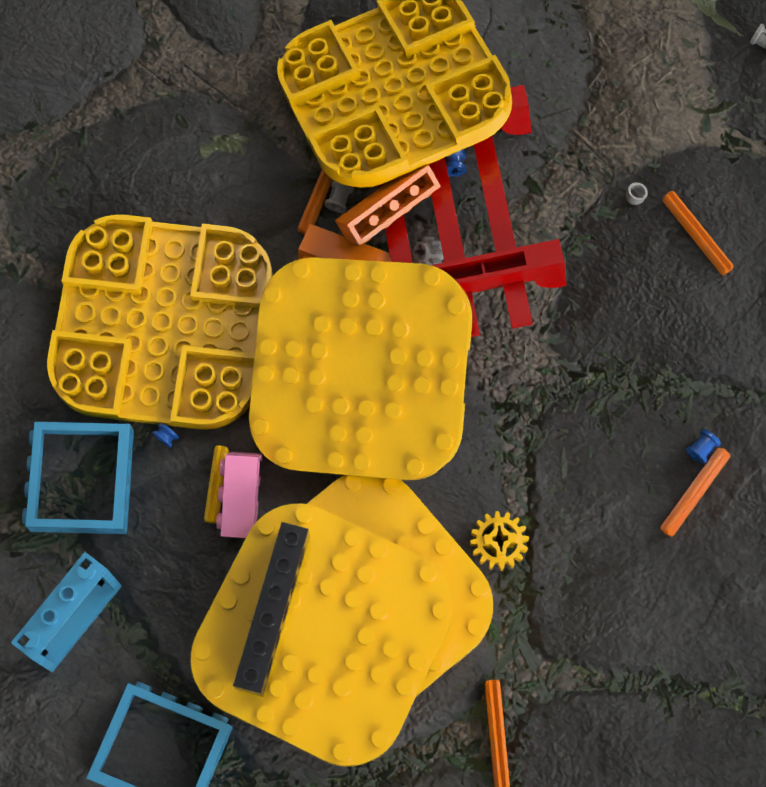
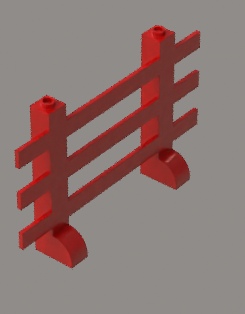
(507, 266)

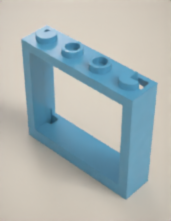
(122, 482)
(67, 613)
(169, 702)

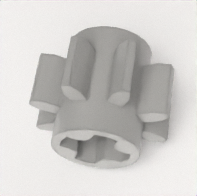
(428, 251)

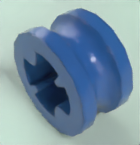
(165, 435)

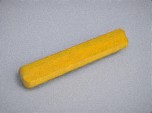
(213, 507)

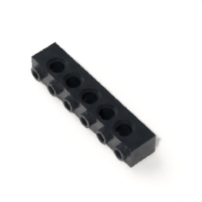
(271, 609)

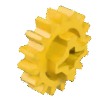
(488, 541)

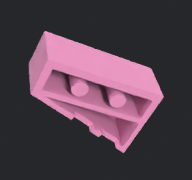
(239, 493)

